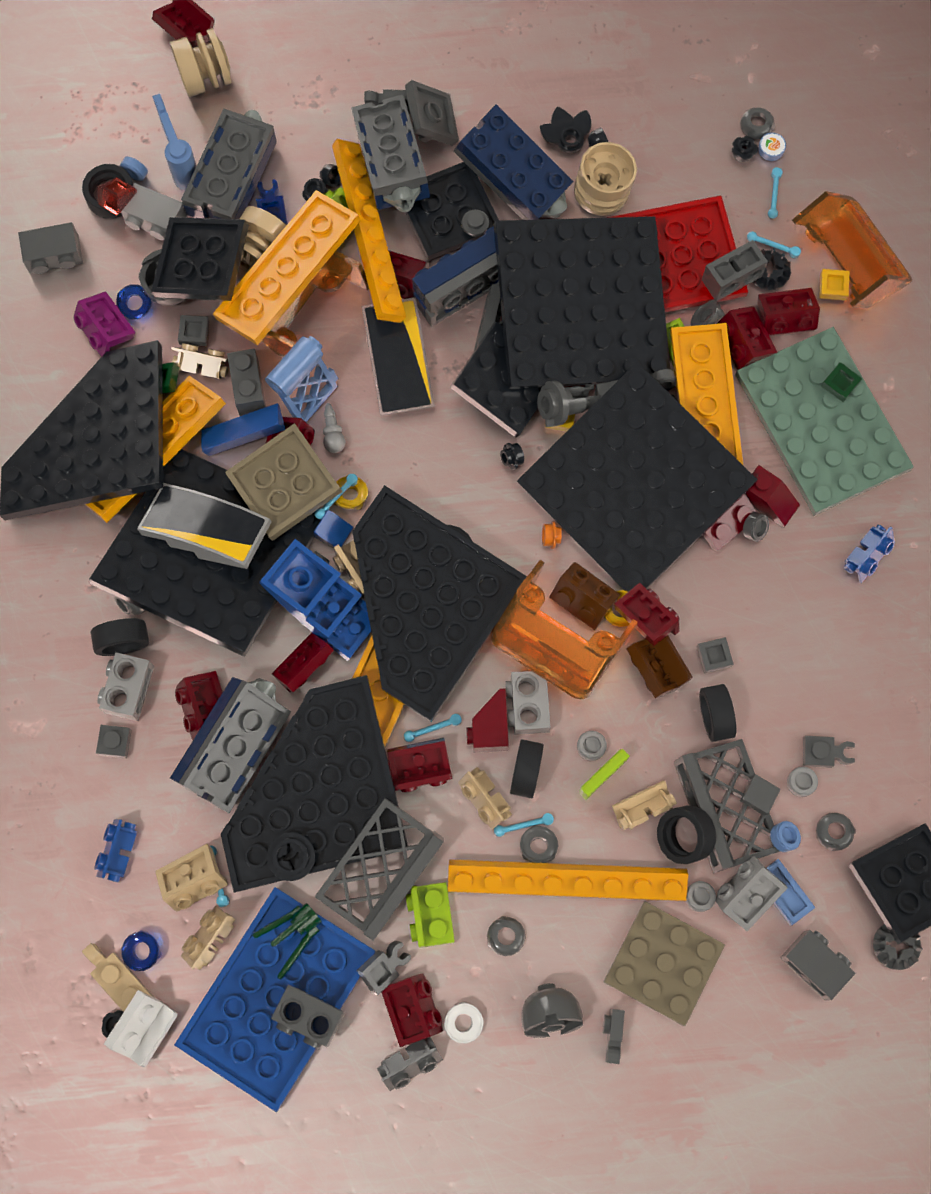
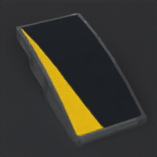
(398, 361)

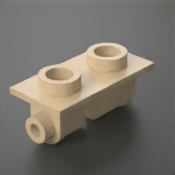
(190, 357)
(636, 808)
(490, 809)

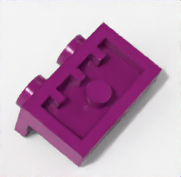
(102, 322)

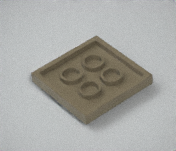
(284, 481)
(664, 963)

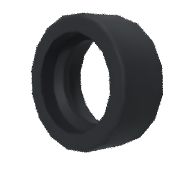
(96, 177)
(119, 636)
(717, 712)
(526, 768)
(667, 834)

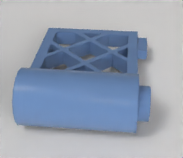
(177, 152)
(294, 372)

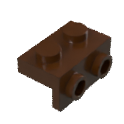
(584, 595)
(659, 666)

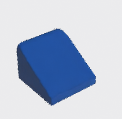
(332, 530)

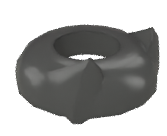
(753, 131)
(711, 307)
(544, 834)
(829, 842)
(492, 936)

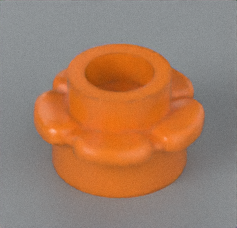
(551, 535)

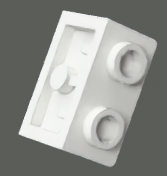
(141, 1028)

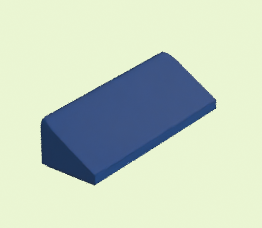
(242, 430)

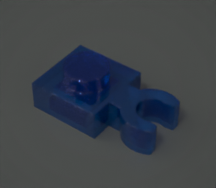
(271, 201)

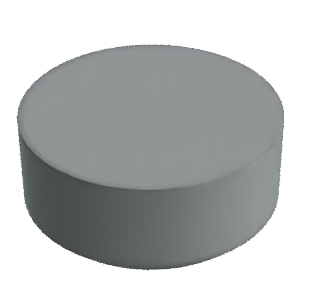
(591, 745)
(802, 781)
(700, 896)

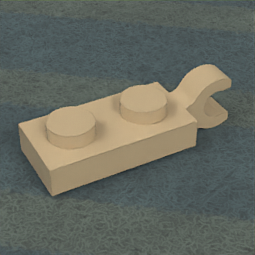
(114, 976)

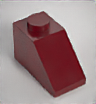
(772, 497)
(490, 726)

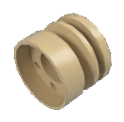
(201, 62)
(605, 178)
(261, 233)

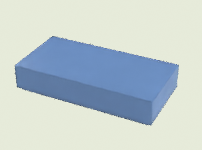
(793, 902)

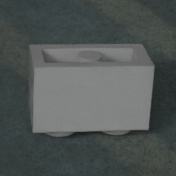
(151, 211)

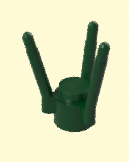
(303, 920)

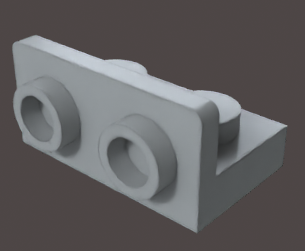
(749, 893)

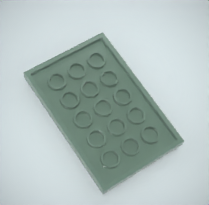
(825, 443)

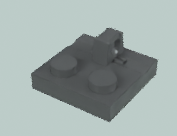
(431, 113)

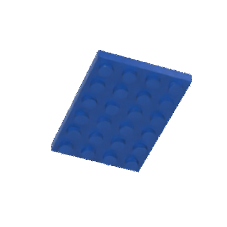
(234, 1021)

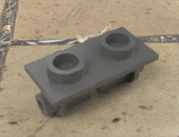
(398, 1072)

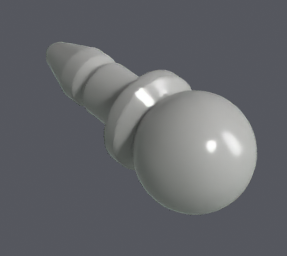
(334, 439)

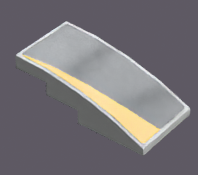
(204, 525)

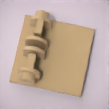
(196, 947)

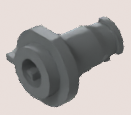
(558, 402)

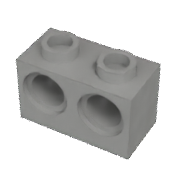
(133, 687)
(535, 702)

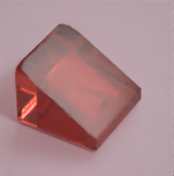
(115, 195)

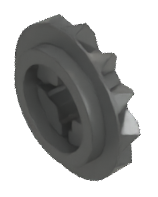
(887, 954)

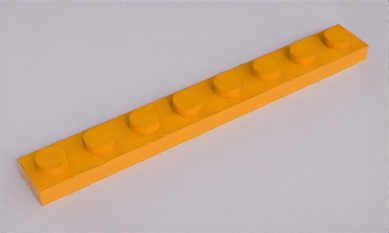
(369, 232)
(567, 880)

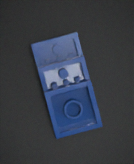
(319, 599)

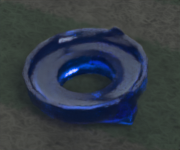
(127, 292)
(129, 955)

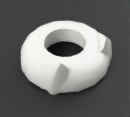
(476, 1023)

